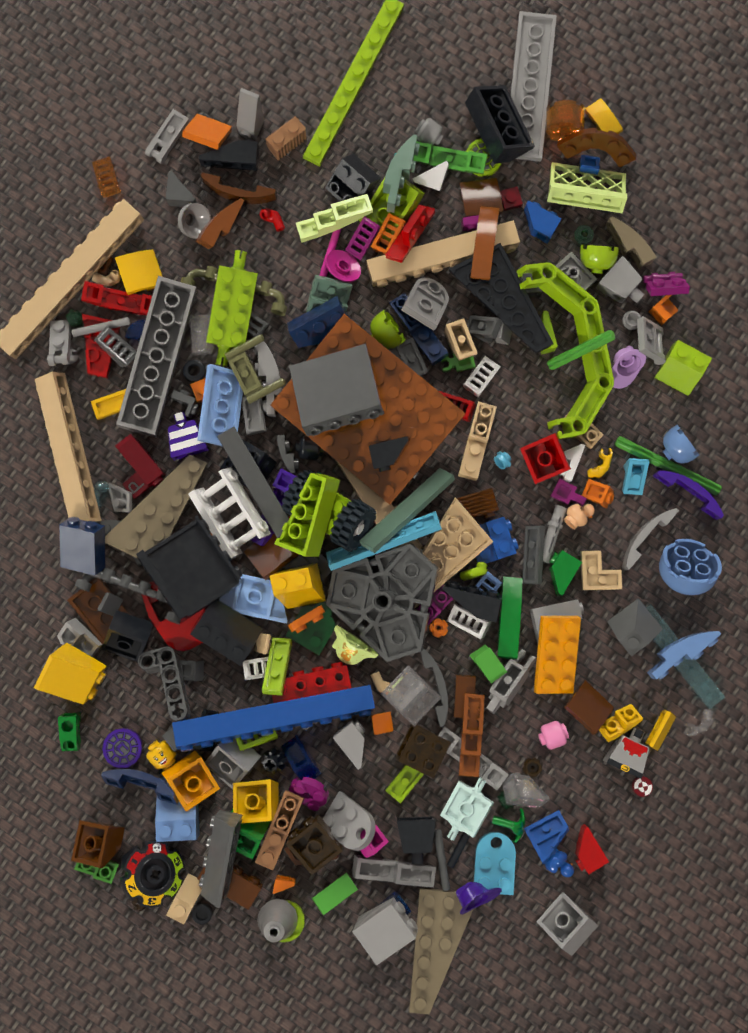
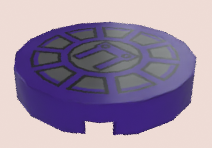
(122, 747)

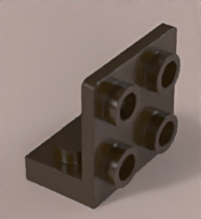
(422, 750)

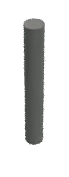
(441, 860)

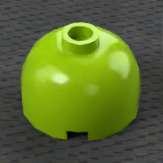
(598, 257)
(386, 330)

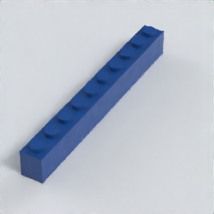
(273, 717)

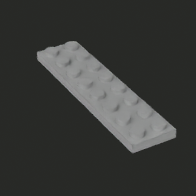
(532, 75)

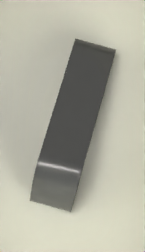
(170, 686)

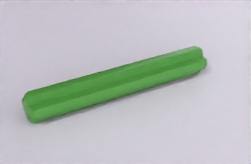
(581, 350)

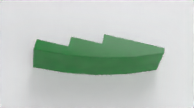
(510, 618)

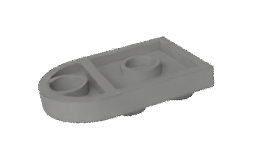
(425, 304)
(347, 822)

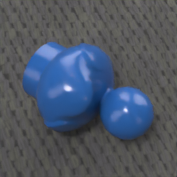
(557, 860)

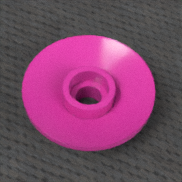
(343, 266)

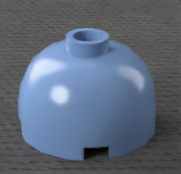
(678, 446)

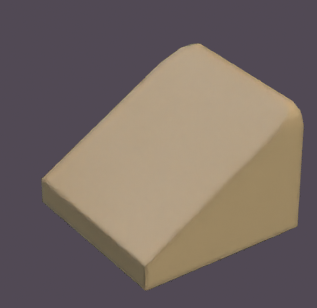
(263, 643)

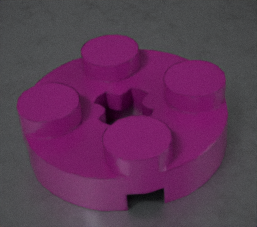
(311, 790)

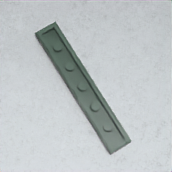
(407, 510)

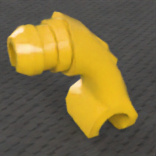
(599, 471)

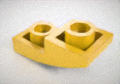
(603, 117)
(620, 723)

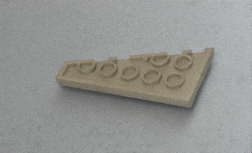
(159, 511)
(436, 942)

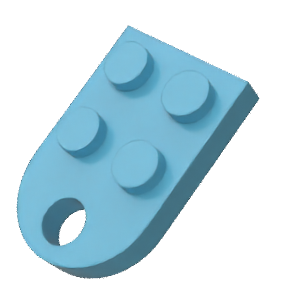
(495, 865)

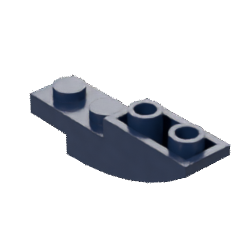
(422, 335)

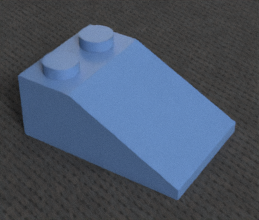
(174, 822)

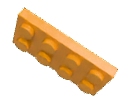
(557, 654)

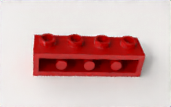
(315, 683)

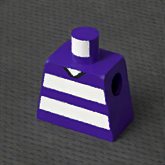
(184, 438)

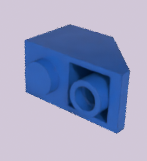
(540, 221)

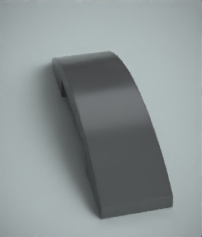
(442, 709)

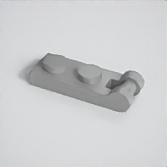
(167, 136)
(59, 343)

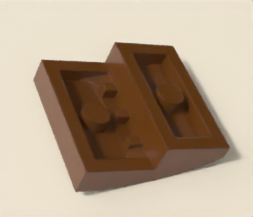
(478, 194)
(589, 707)

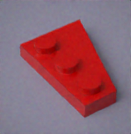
(97, 359)

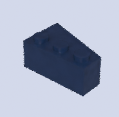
(316, 324)

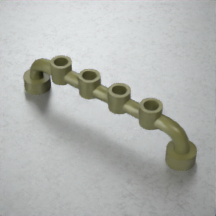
(264, 289)

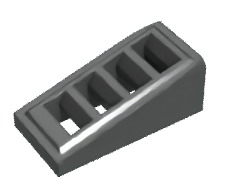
(126, 348)

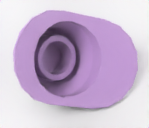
(627, 366)

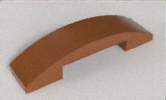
(484, 243)

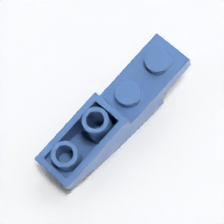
(689, 646)

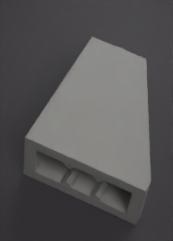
(567, 608)

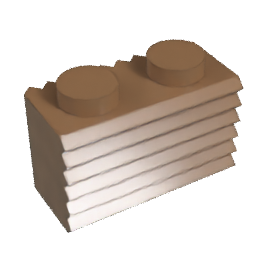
(286, 138)

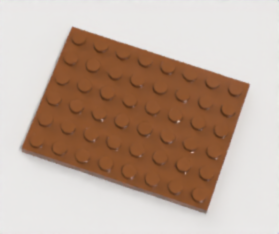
(409, 408)

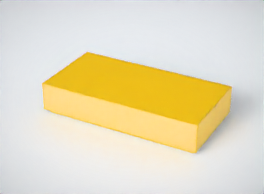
(108, 404)

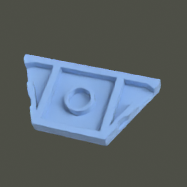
(255, 599)

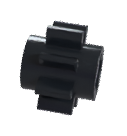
(274, 760)

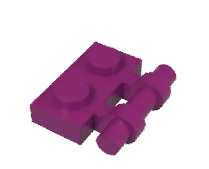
(666, 284)

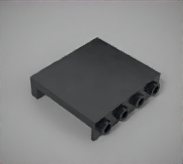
(190, 569)

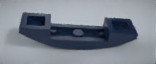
(120, 777)

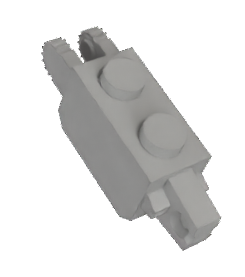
(508, 685)

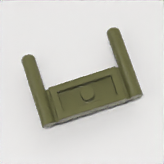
(246, 373)

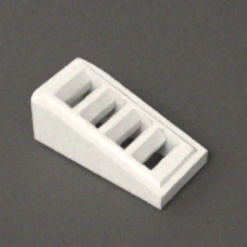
(471, 387)
(466, 627)
(246, 666)

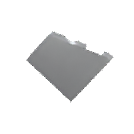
(79, 637)

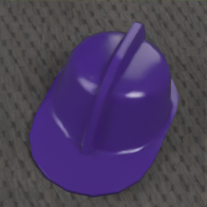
(474, 895)

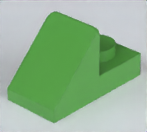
(488, 663)

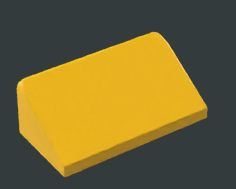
(660, 729)

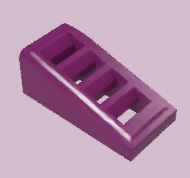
(361, 228)

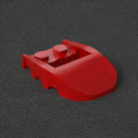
(175, 635)

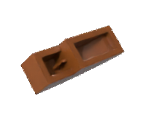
(219, 224)

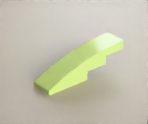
(333, 219)

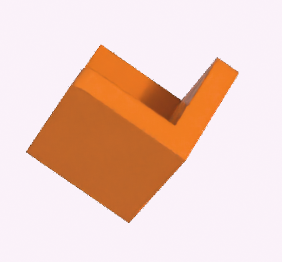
(663, 310)

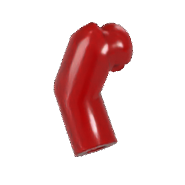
(273, 217)

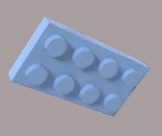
(220, 404)

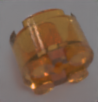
(564, 119)

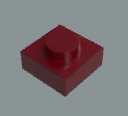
(511, 198)

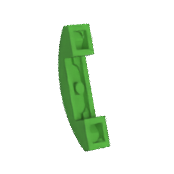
(458, 160)

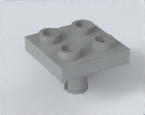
(576, 271)

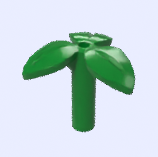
(516, 827)

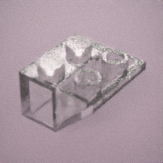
(411, 695)

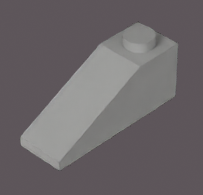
(250, 114)

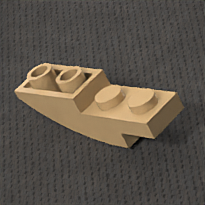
(477, 441)

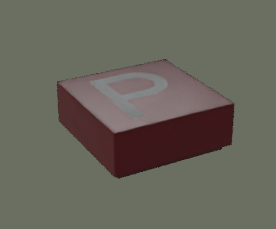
(136, 485)

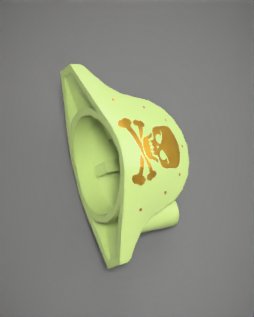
(351, 648)

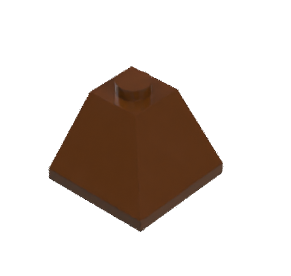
(96, 843)

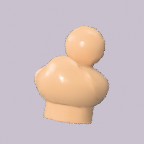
(578, 516)

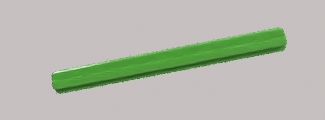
(666, 464)

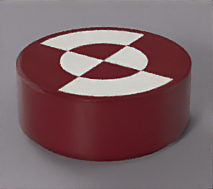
(642, 787)

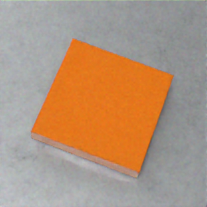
(207, 131)

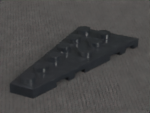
(506, 299)

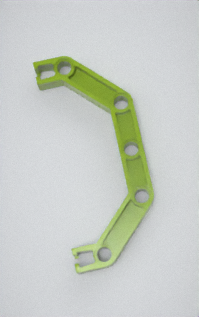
(588, 325)

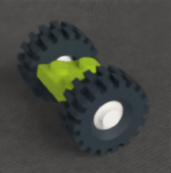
(348, 518)

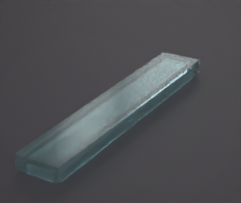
(689, 669)

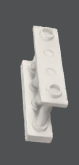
(212, 516)

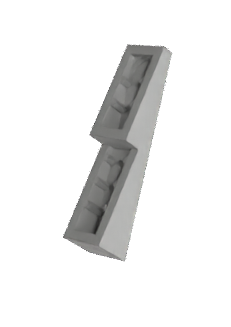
(393, 871)

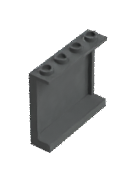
(336, 390)

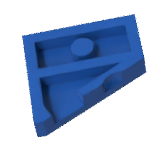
(547, 834)

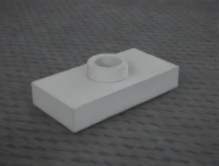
(254, 416)

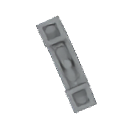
(632, 554)
(487, 771)

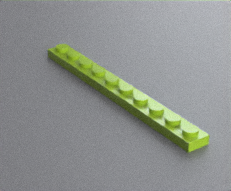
(353, 81)

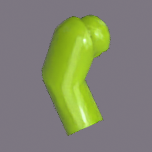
(474, 572)

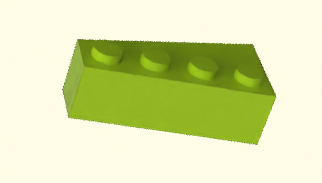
(310, 516)

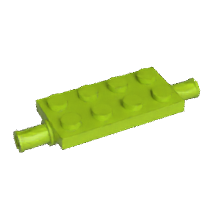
(231, 307)

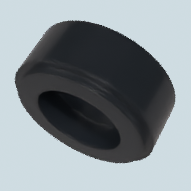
(202, 913)

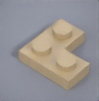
(594, 577)

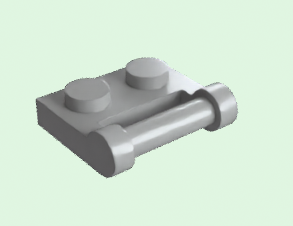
(650, 340)

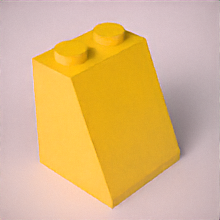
(298, 586)
(71, 675)

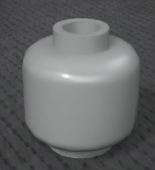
(429, 132)

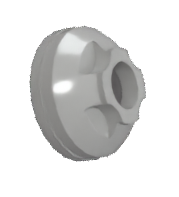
(200, 218)

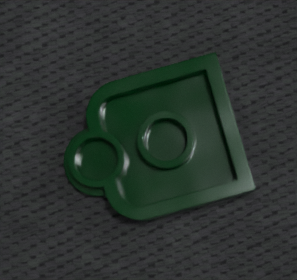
(316, 634)

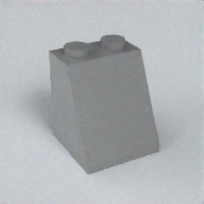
(385, 930)

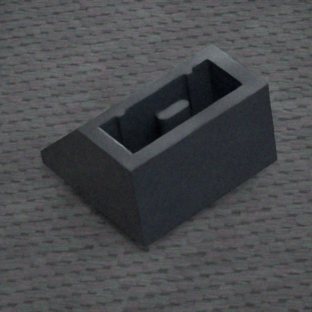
(352, 179)

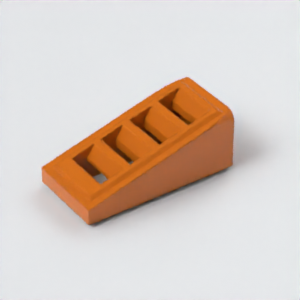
(390, 217)

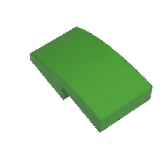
(103, 874)
(334, 893)

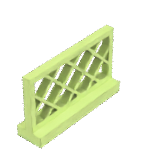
(584, 194)

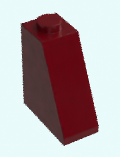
(141, 460)

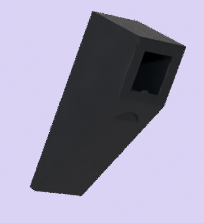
(479, 603)

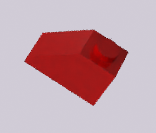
(589, 852)

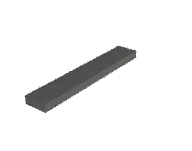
(254, 480)

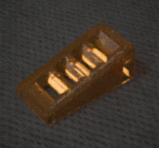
(111, 189)

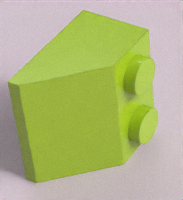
(683, 367)

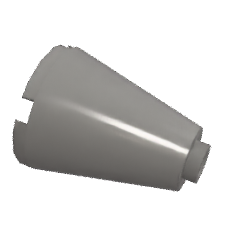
(277, 920)

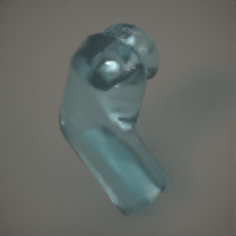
(100, 487)

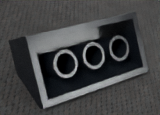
(499, 123)

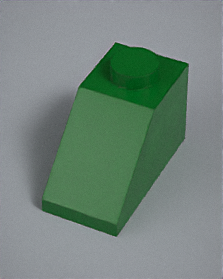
(563, 570)

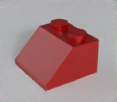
(545, 458)

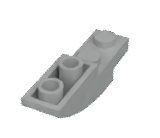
(267, 370)

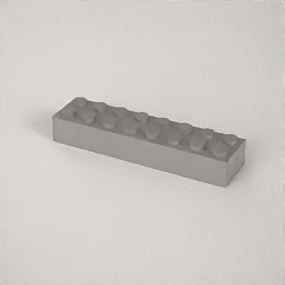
(156, 357)

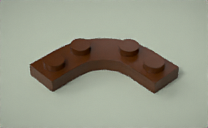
(590, 138)

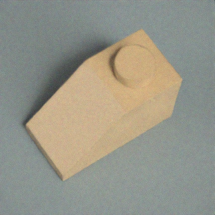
(460, 339)
(185, 899)

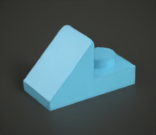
(635, 476)

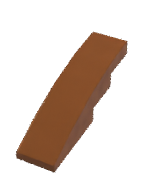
(471, 735)

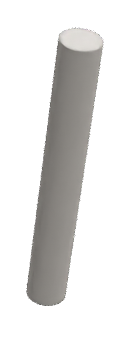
(99, 327)

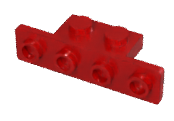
(410, 233)

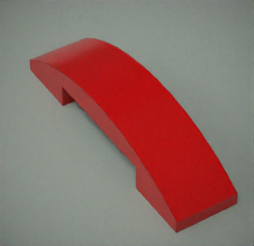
(115, 299)

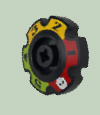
(138, 871)

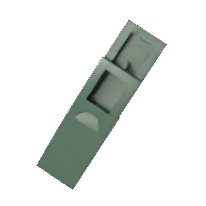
(399, 170)

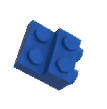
(502, 543)

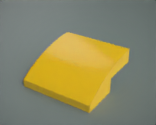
(138, 270)

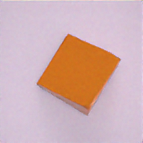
(382, 723)
(283, 883)

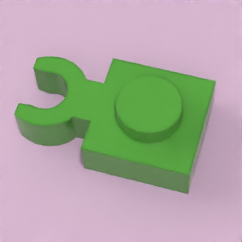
(461, 365)

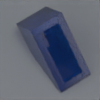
(300, 759)

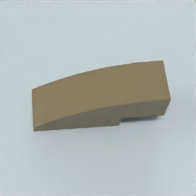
(630, 243)

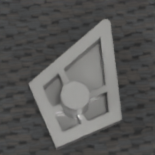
(120, 498)

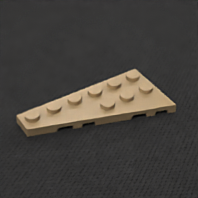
(455, 543)

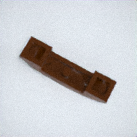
(262, 194)

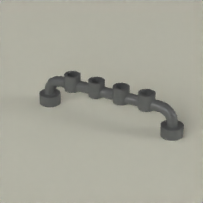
(126, 582)

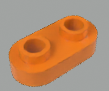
(300, 624)

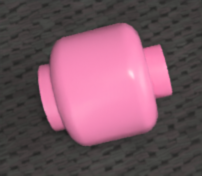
(553, 735)

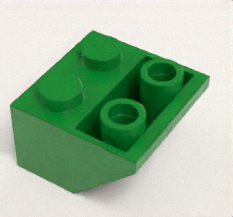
(251, 837)

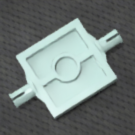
(466, 809)

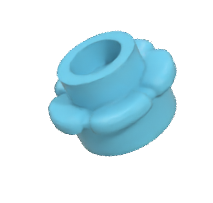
(502, 460)

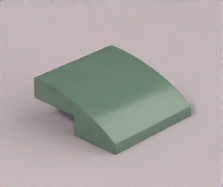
(326, 289)

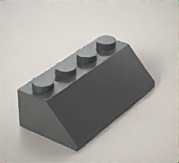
(221, 856)

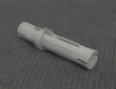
(553, 531)

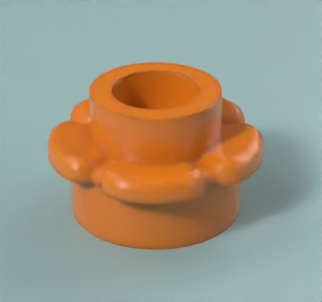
(433, 627)

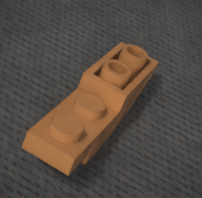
(279, 830)

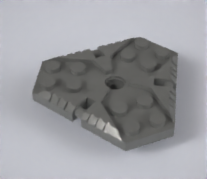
(404, 579)

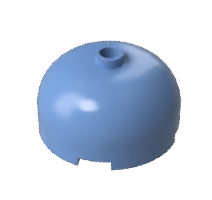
(689, 567)

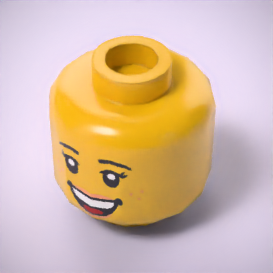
(161, 755)

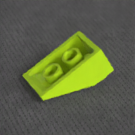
(409, 200)

